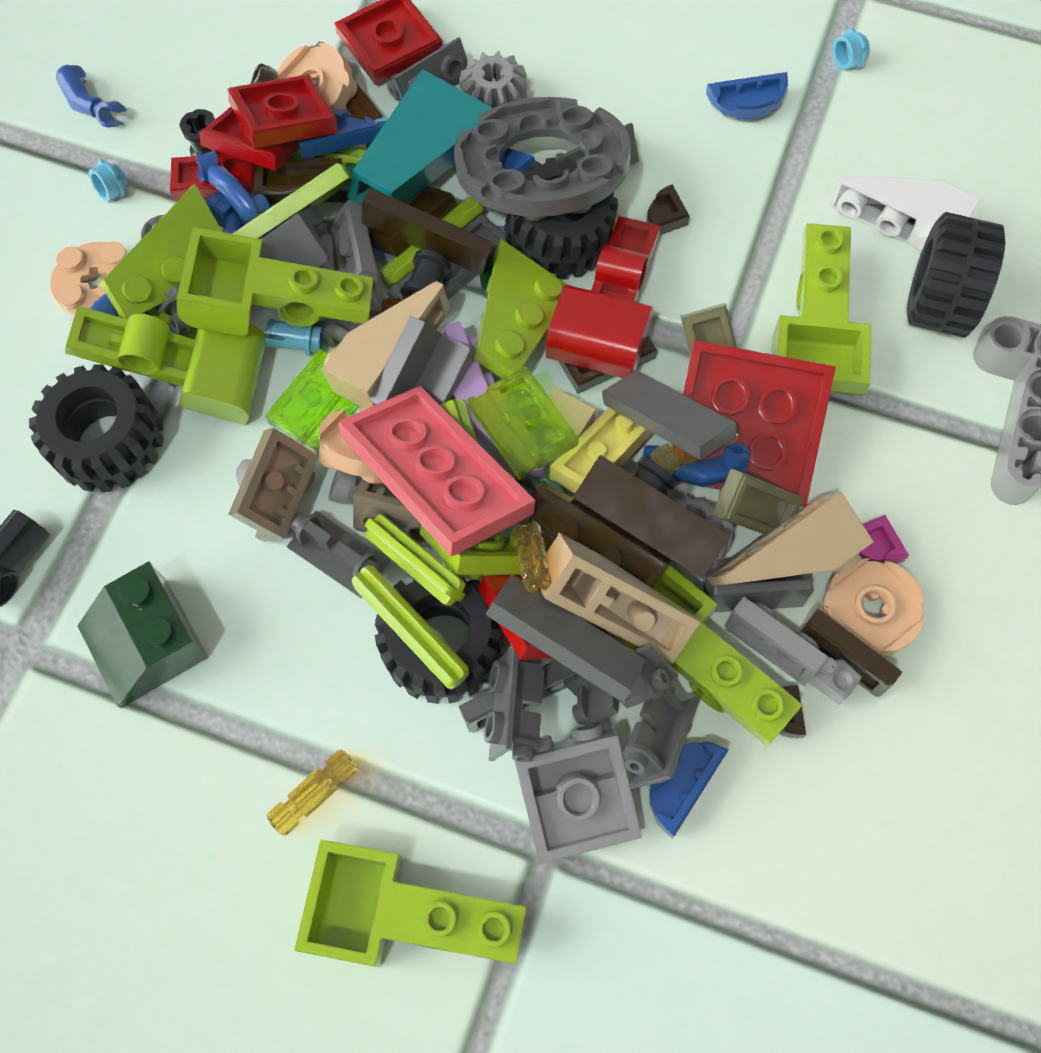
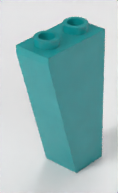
(416, 140)

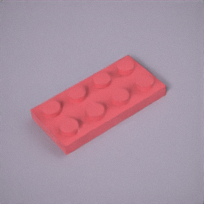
(436, 470)

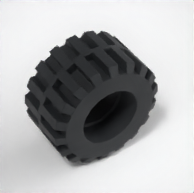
(557, 244)
(956, 274)
(76, 404)
(478, 652)

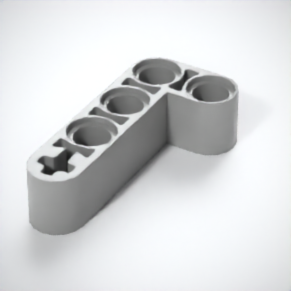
(1019, 361)

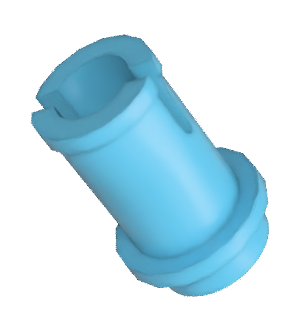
(293, 337)

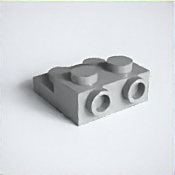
(578, 794)

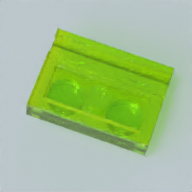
(307, 404)
(523, 422)

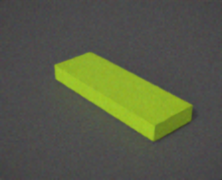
(308, 195)

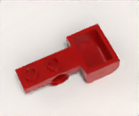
(606, 325)

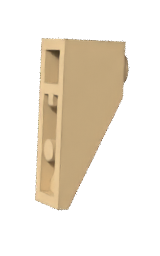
(364, 352)
(813, 540)
(615, 599)

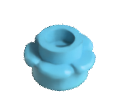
(851, 49)
(108, 180)

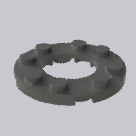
(506, 190)

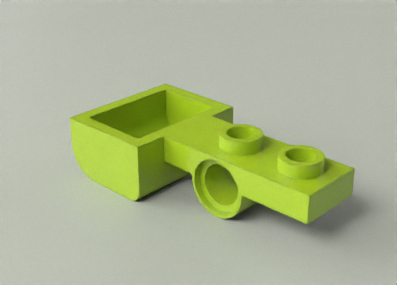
(229, 276)
(823, 328)
(214, 368)
(720, 672)
(360, 904)

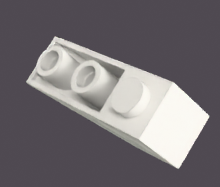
(900, 205)

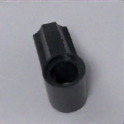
(18, 543)

